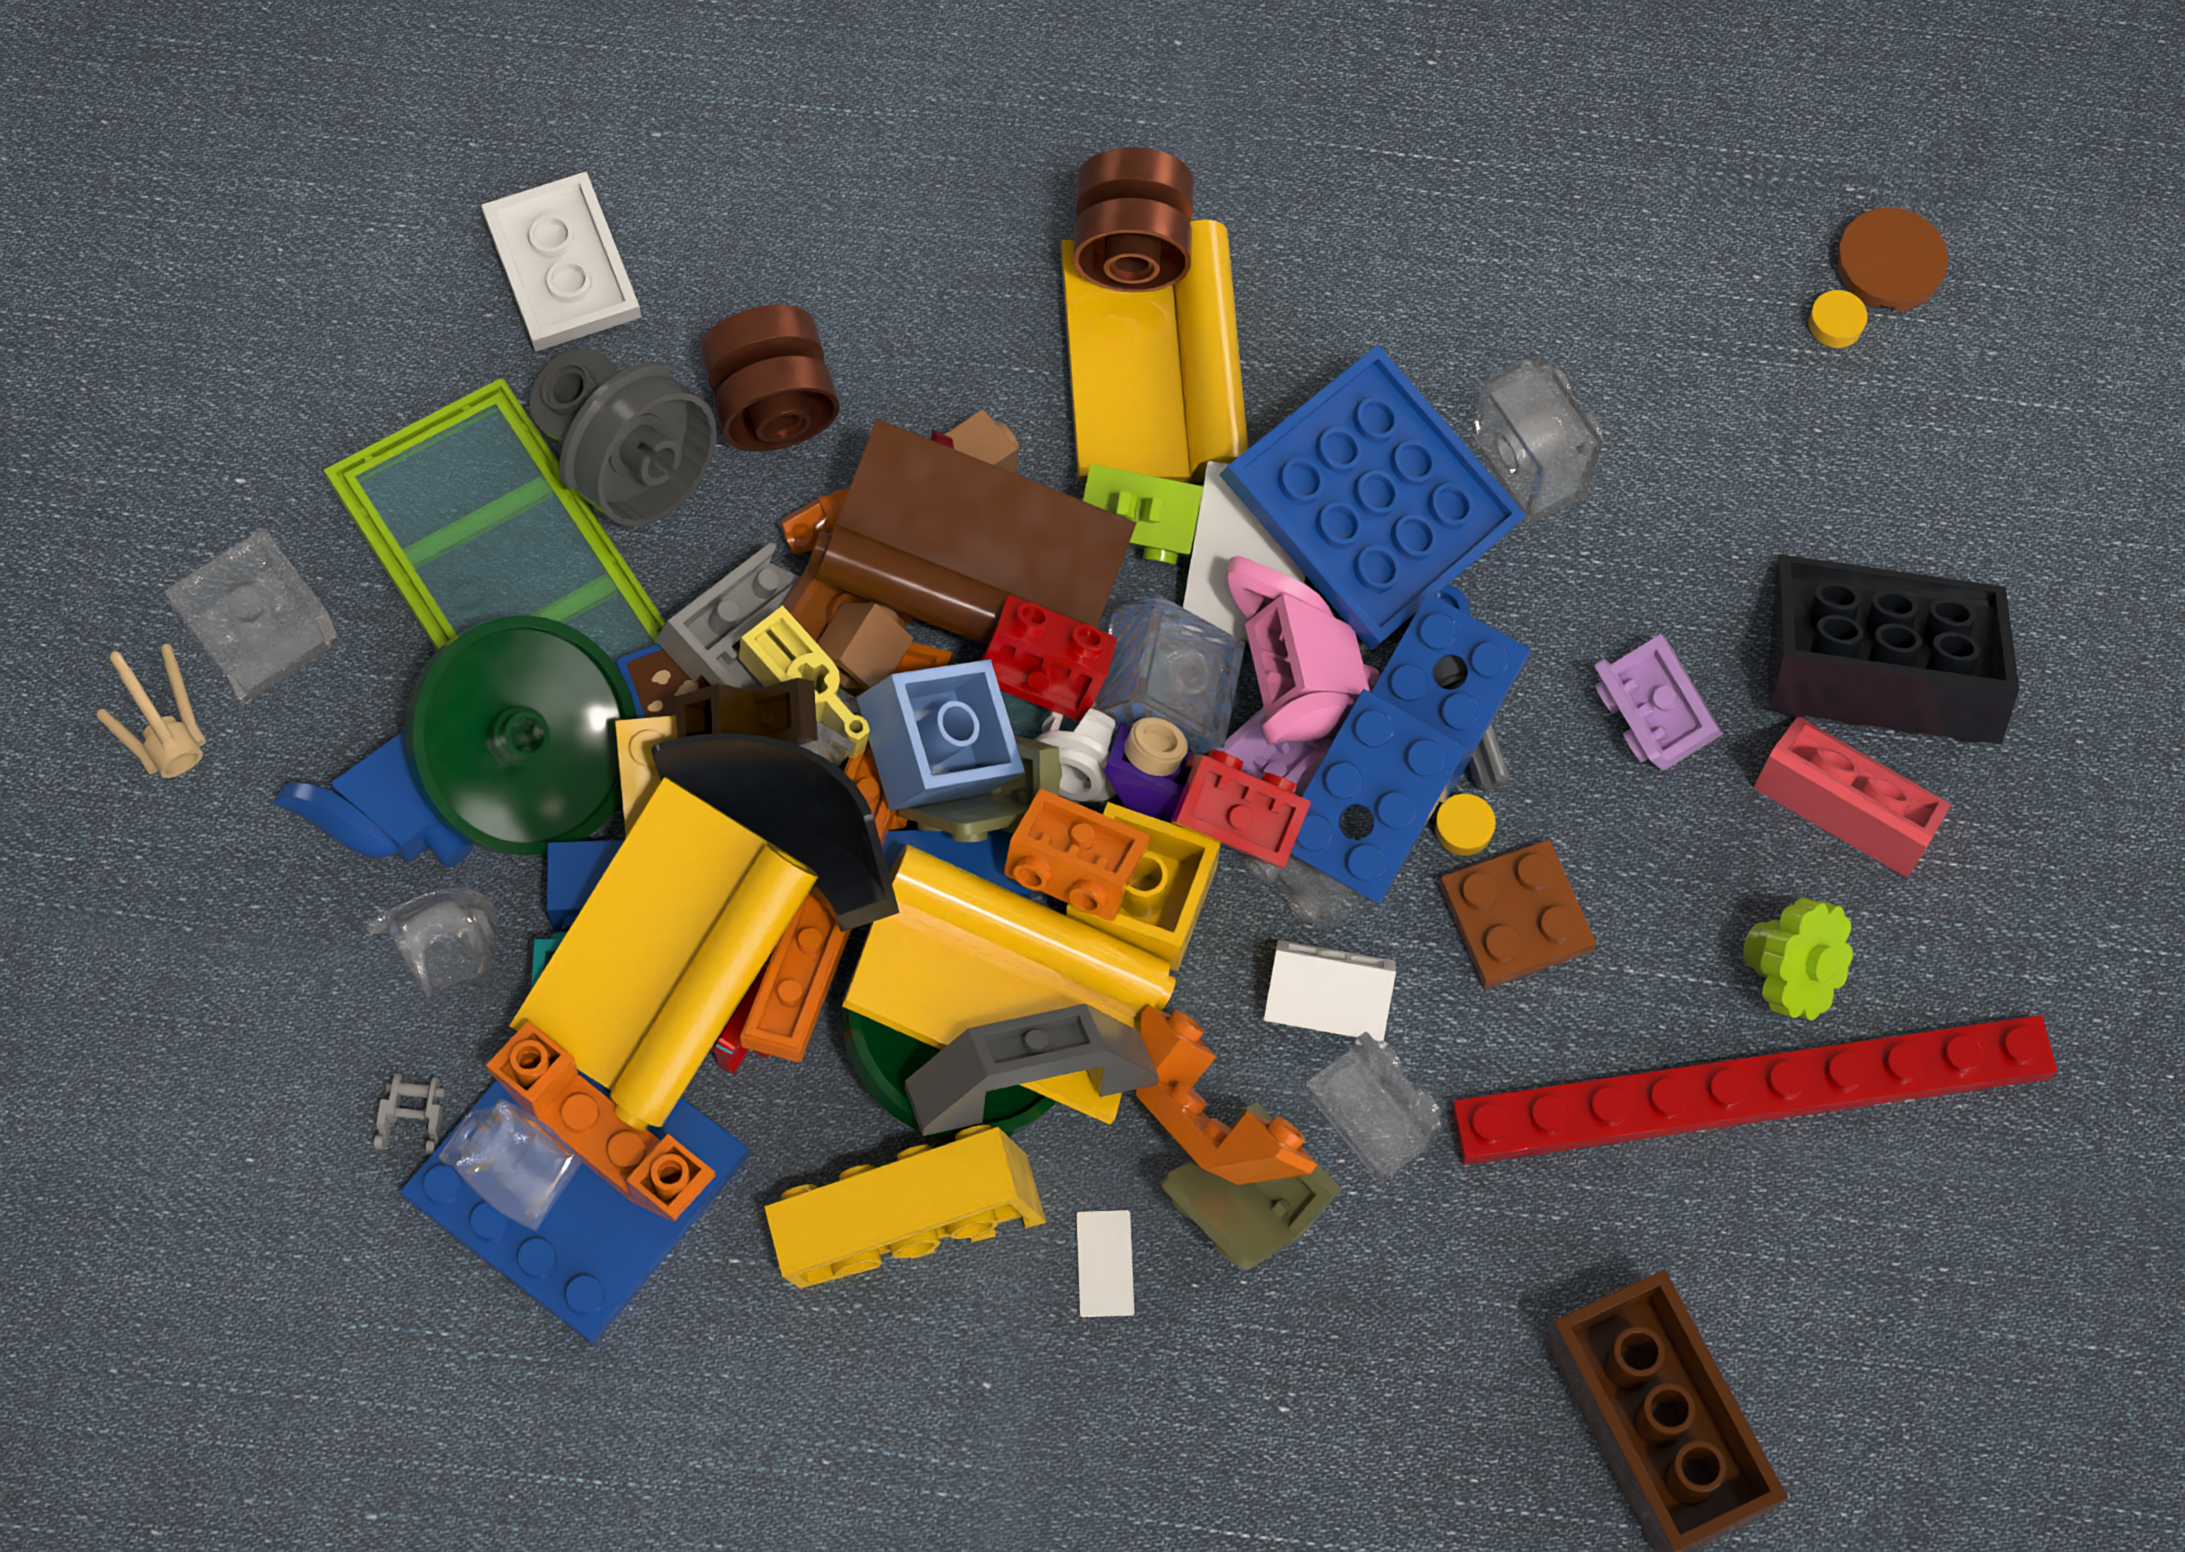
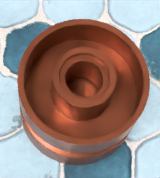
(1133, 220)
(769, 378)

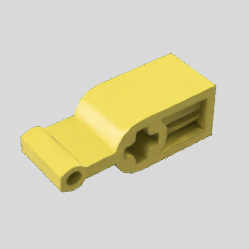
(783, 651)

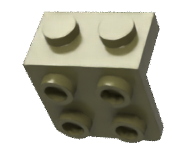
(1003, 808)
(1250, 1218)

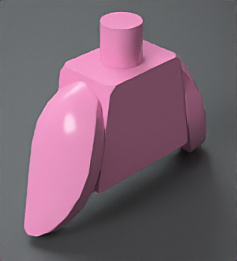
(1300, 652)

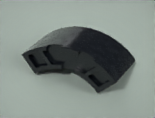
(796, 805)

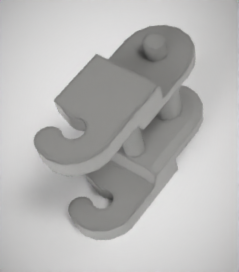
(390, 1110)

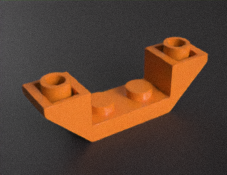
(1248, 1153)
(634, 1162)

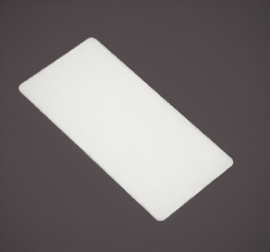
(1105, 1263)

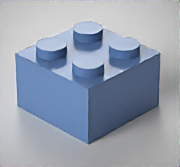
(940, 734)

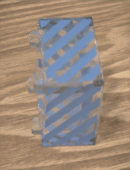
(1172, 670)

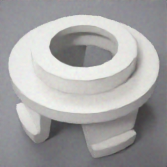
(1082, 755)

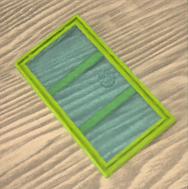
(485, 529)

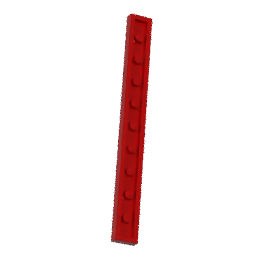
(1752, 1090)

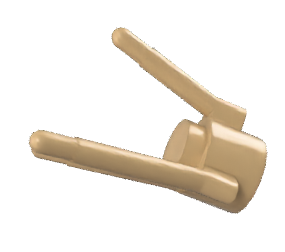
(168, 744)

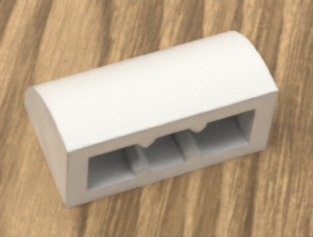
(1330, 990)

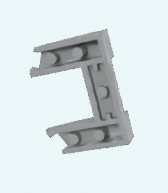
(709, 630)

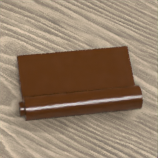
(961, 535)

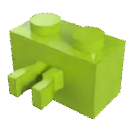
(1161, 507)

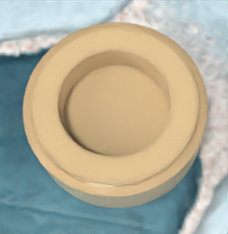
(1155, 746)

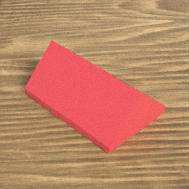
(1852, 796)

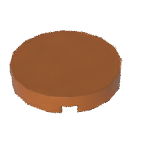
(1892, 259)

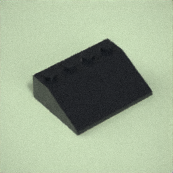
(1891, 650)

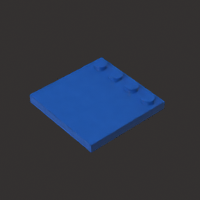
(1373, 496)
(593, 1241)

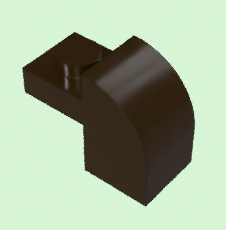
(775, 711)

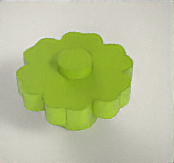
(1801, 957)

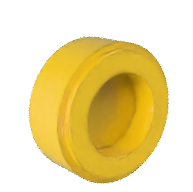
(1837, 318)
(1464, 824)

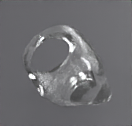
(442, 936)

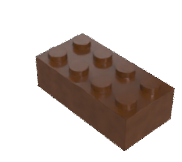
(1664, 1416)

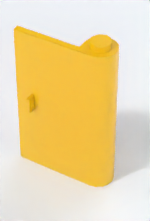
(1157, 368)
(665, 951)
(986, 955)

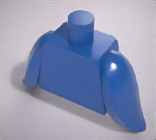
(376, 810)

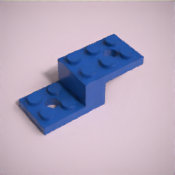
(1406, 746)

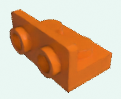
(1075, 854)

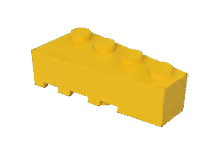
(903, 1207)

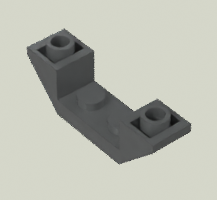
(1016, 1051)

